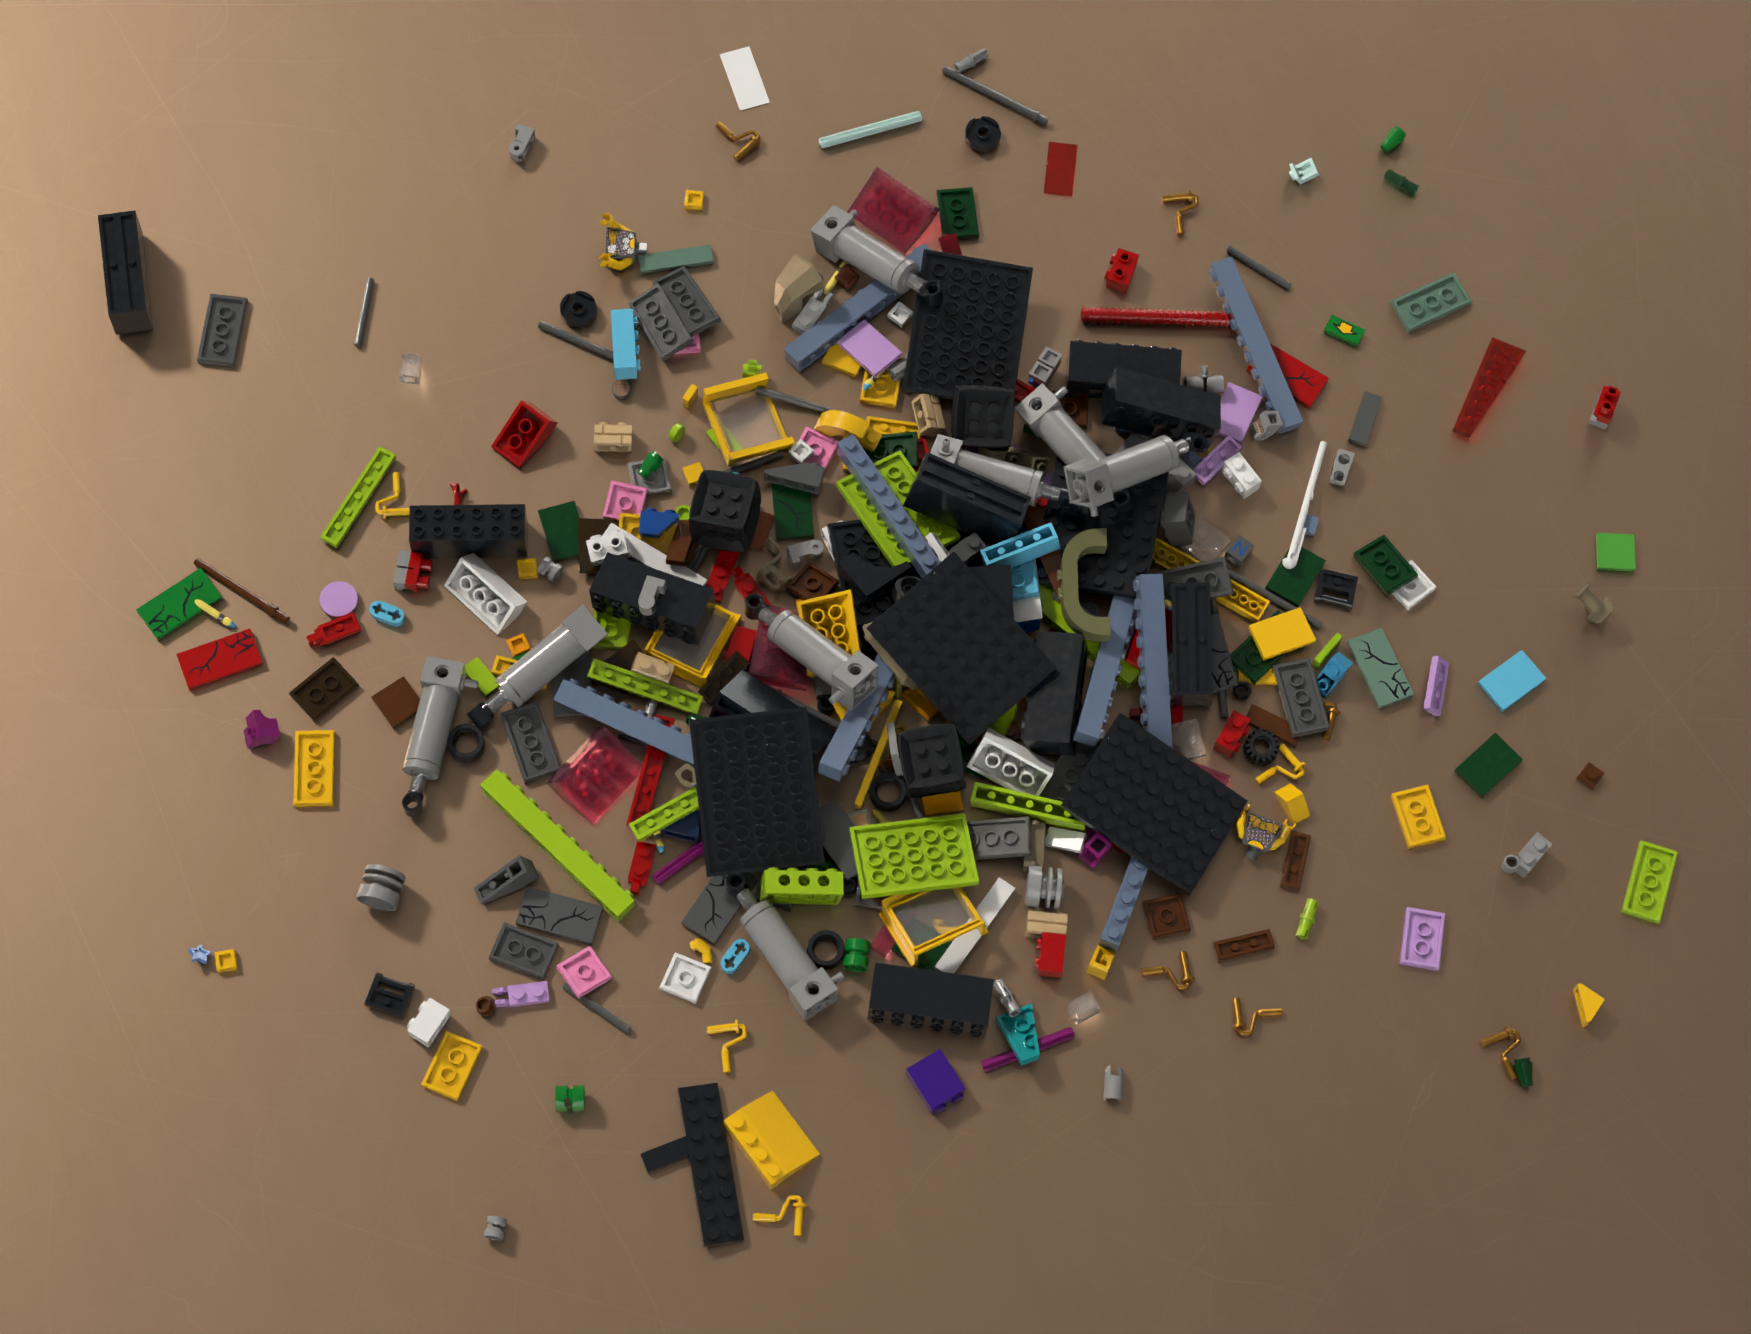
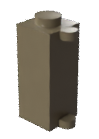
(1037, 834)

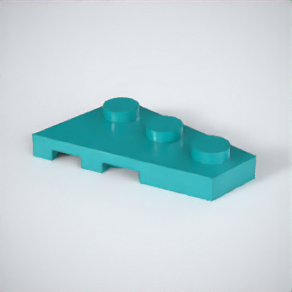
(1021, 1034)

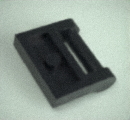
(1336, 583)
(386, 1000)

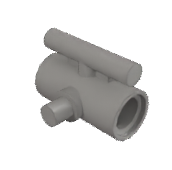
(1205, 381)

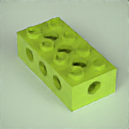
(802, 887)

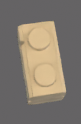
(928, 415)
(613, 437)
(652, 667)
(1043, 921)

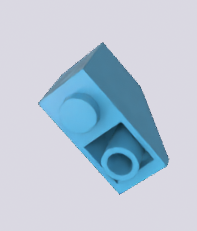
(1333, 673)

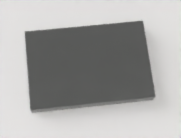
(523, 951)

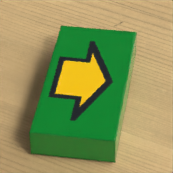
(1344, 330)

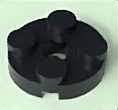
(978, 142)
(582, 318)

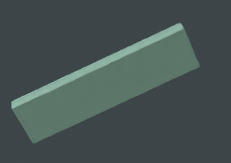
(675, 259)

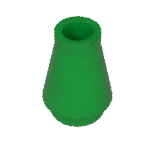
(1393, 138)
(651, 464)

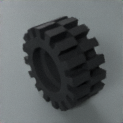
(1259, 758)

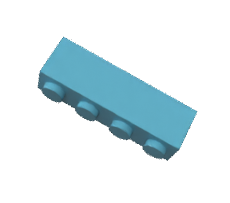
(624, 344)
(1022, 547)

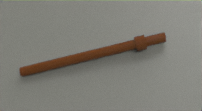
(271, 609)

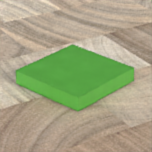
(1615, 552)

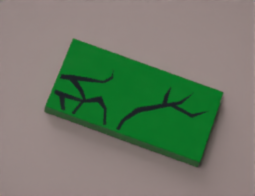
(178, 604)

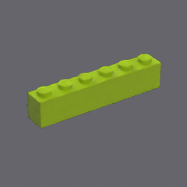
(1023, 805)

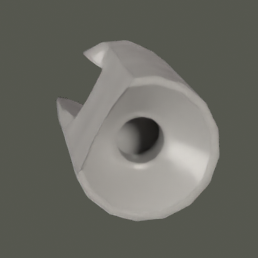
(1113, 1084)

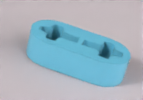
(385, 617)
(731, 953)

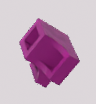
(260, 729)
(1095, 848)

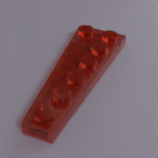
(1491, 377)

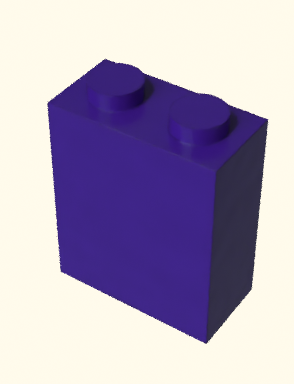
(935, 1081)

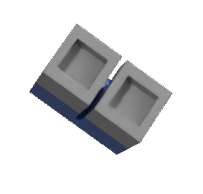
(1045, 367)

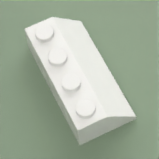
(485, 593)
(1010, 764)

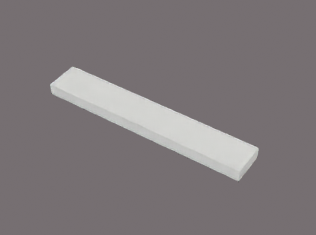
(655, 559)
(965, 943)

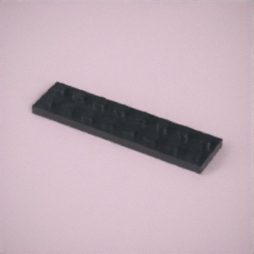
(710, 1165)

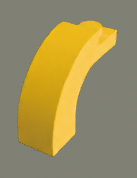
(845, 424)

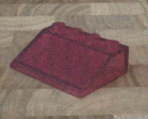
(893, 210)
(774, 665)
(595, 774)

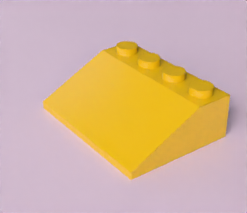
(834, 618)
(770, 1139)

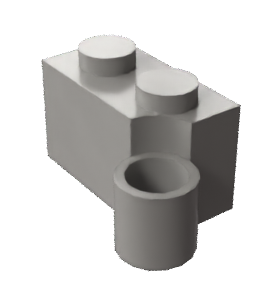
(1528, 856)

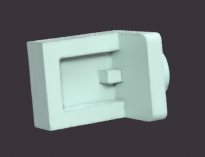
(1303, 171)

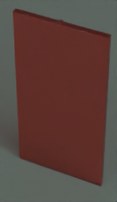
(1060, 168)

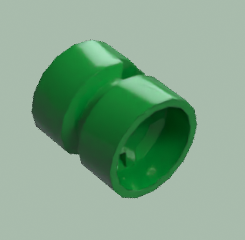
(856, 958)
(577, 1096)

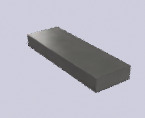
(1365, 418)

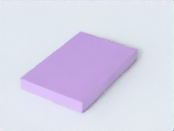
(869, 348)
(1237, 411)
(1422, 938)

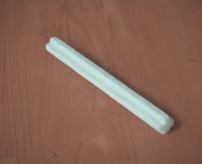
(870, 129)

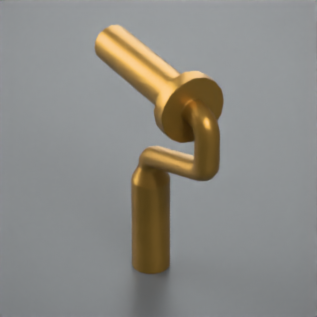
(750, 145)
(1178, 197)
(1333, 712)
(1187, 978)
(1240, 1026)
(1507, 1033)

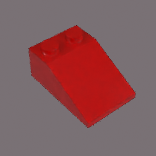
(524, 433)

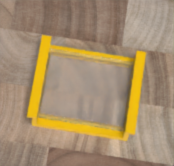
(743, 420)
(692, 660)
(929, 919)

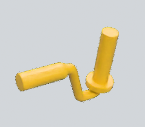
(392, 511)
(1299, 766)
(726, 1028)
(798, 1214)

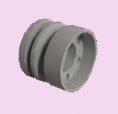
(381, 887)
(1044, 887)

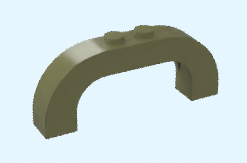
(1080, 622)

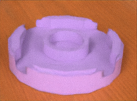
(338, 599)

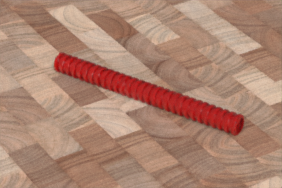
(1159, 317)

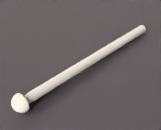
(1299, 533)

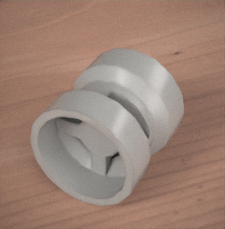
(550, 569)
(495, 1228)

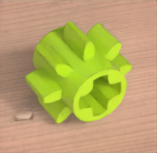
(751, 368)

